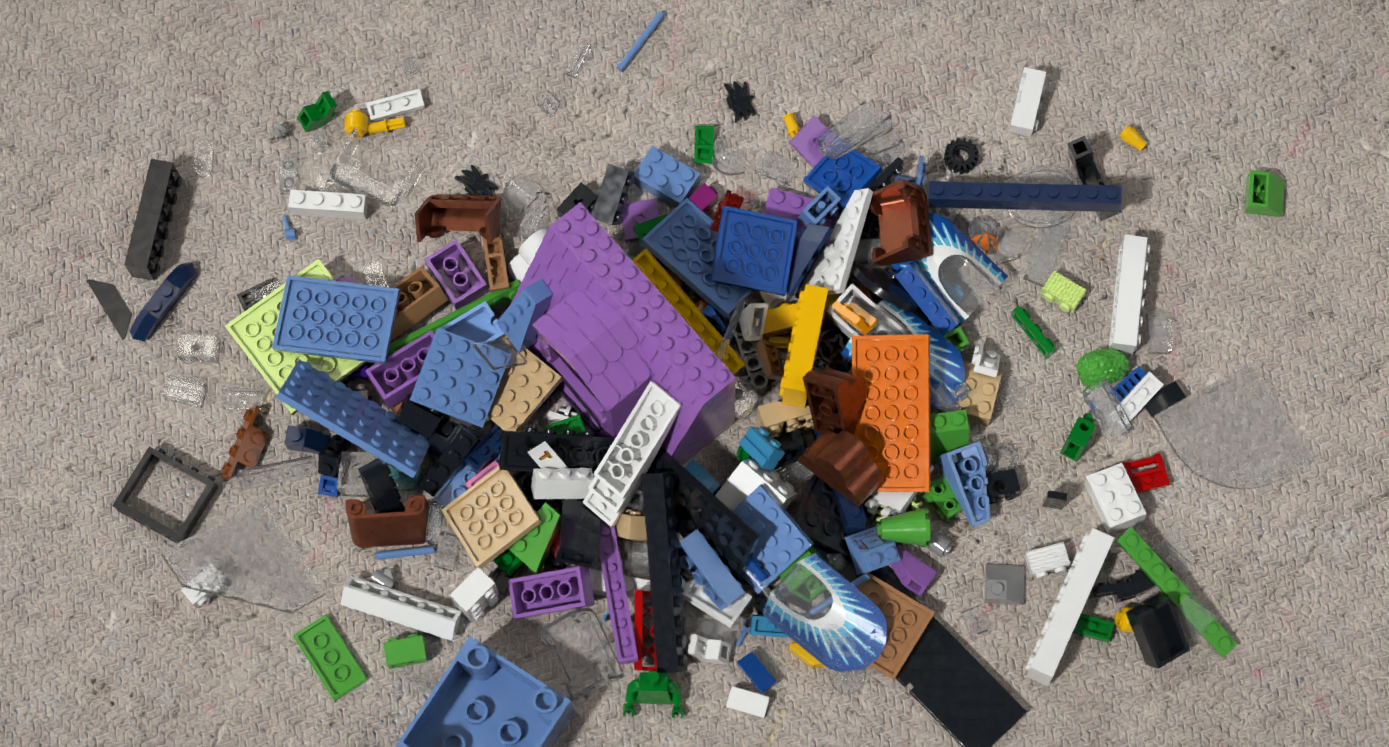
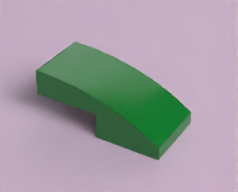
(704, 144)

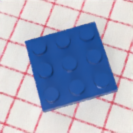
(843, 175)

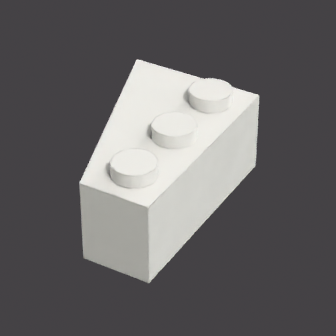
(1027, 102)

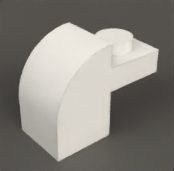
(709, 650)

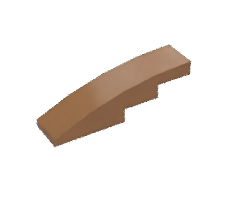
(496, 263)

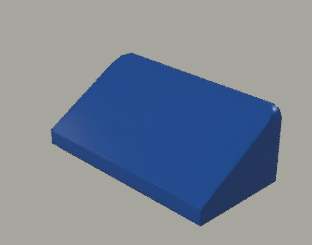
(713, 317)
(756, 672)

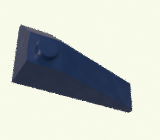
(806, 250)

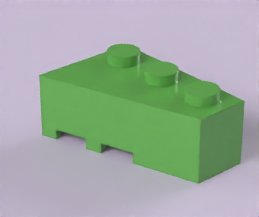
(536, 545)

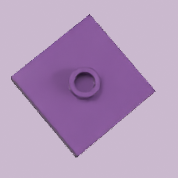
(806, 141)
(637, 213)

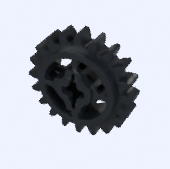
(826, 345)

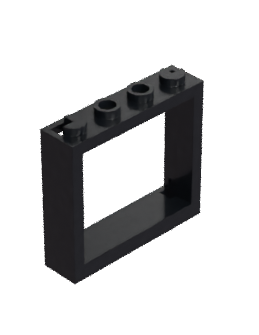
(196, 511)

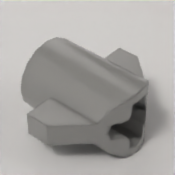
(385, 579)

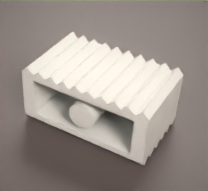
(1047, 560)

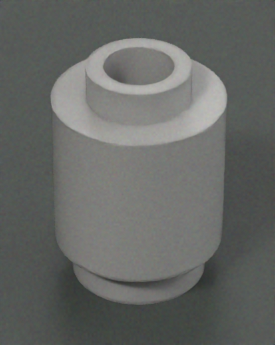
(939, 543)

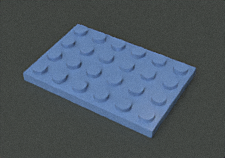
(688, 250)
(336, 319)

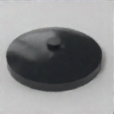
(885, 286)

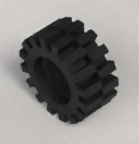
(961, 145)

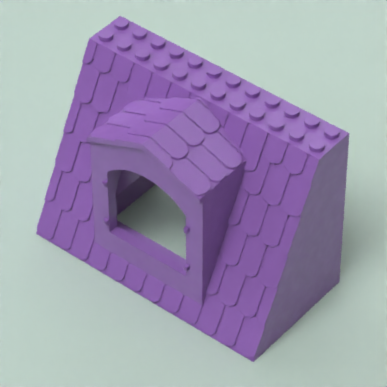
(617, 333)

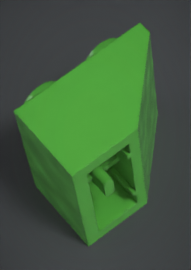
(1264, 194)

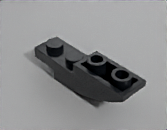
(1126, 590)

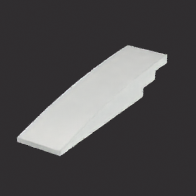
(631, 453)

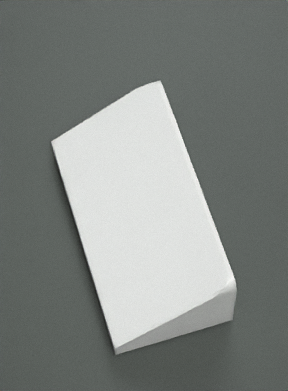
(747, 702)

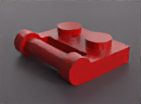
(1147, 479)

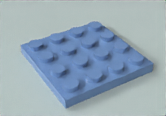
(456, 379)
(780, 536)

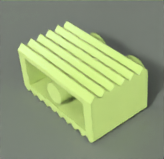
(1063, 292)

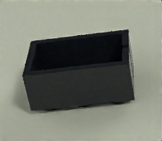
(1157, 631)

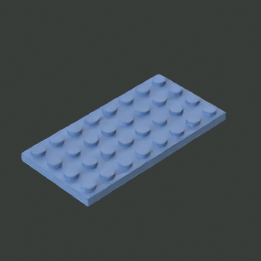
(354, 417)

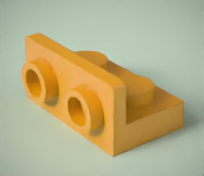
(855, 316)

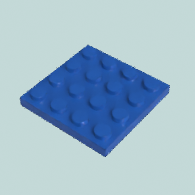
(754, 250)

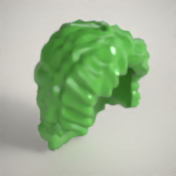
(1102, 365)

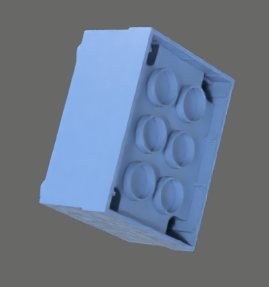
(488, 704)

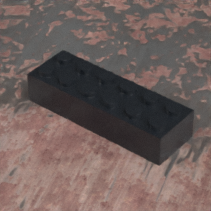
(153, 219)

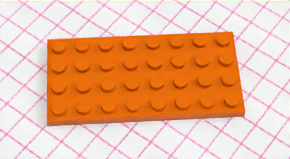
(896, 408)

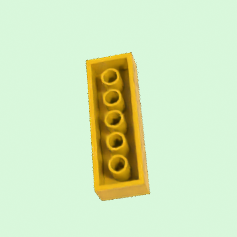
(803, 344)

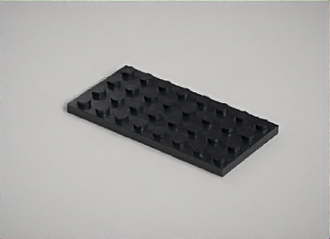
(704, 511)

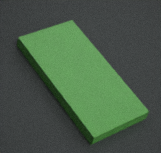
(330, 657)

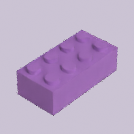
(401, 371)
(551, 592)

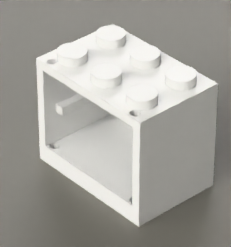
(747, 478)

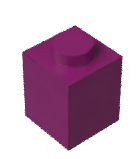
(704, 197)

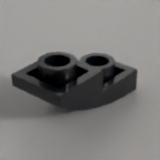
(1165, 398)

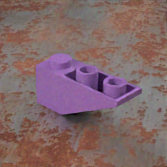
(912, 572)

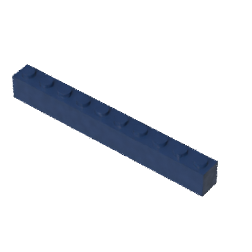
(1025, 196)

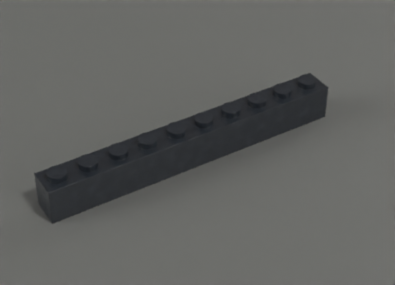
(664, 572)

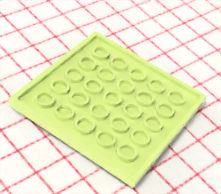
(256, 331)

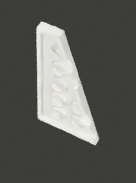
(838, 253)

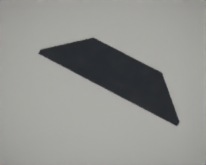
(113, 305)

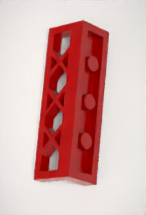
(638, 632)

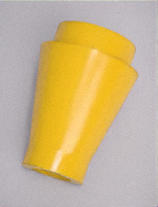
(1132, 137)

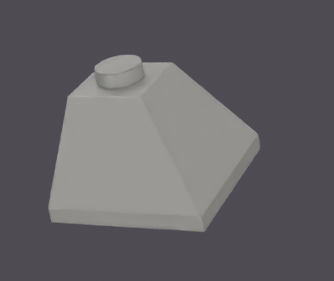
(1004, 584)

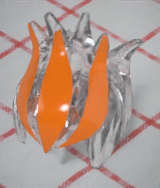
(985, 232)

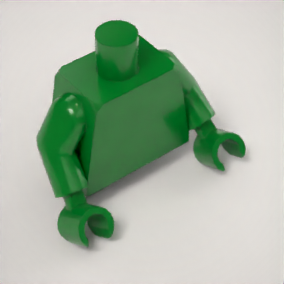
(653, 689)

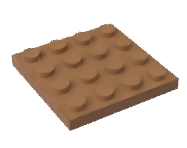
(905, 624)

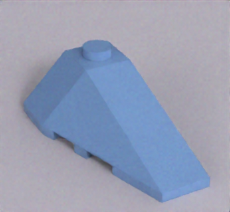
(967, 478)

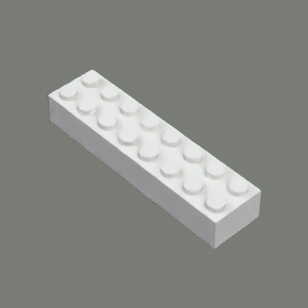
(1067, 611)

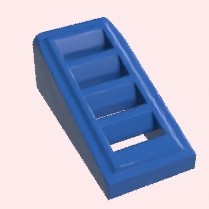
(1132, 376)

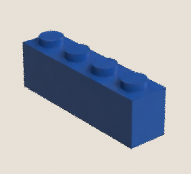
(928, 298)

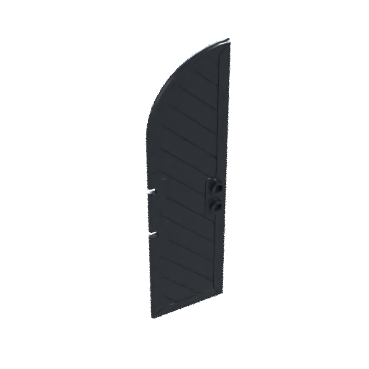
(951, 681)

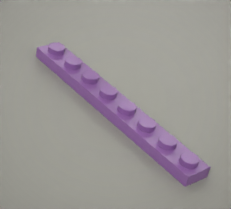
(616, 595)

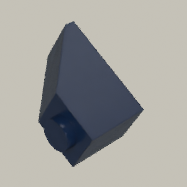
(305, 440)

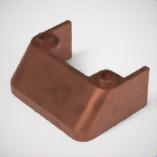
(458, 213)

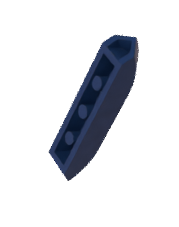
(163, 301)

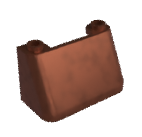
(902, 223)
(388, 528)

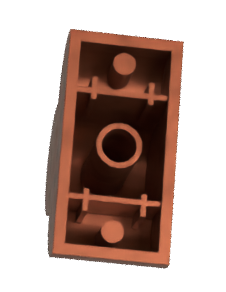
(834, 399)
(843, 465)

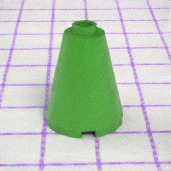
(906, 528)

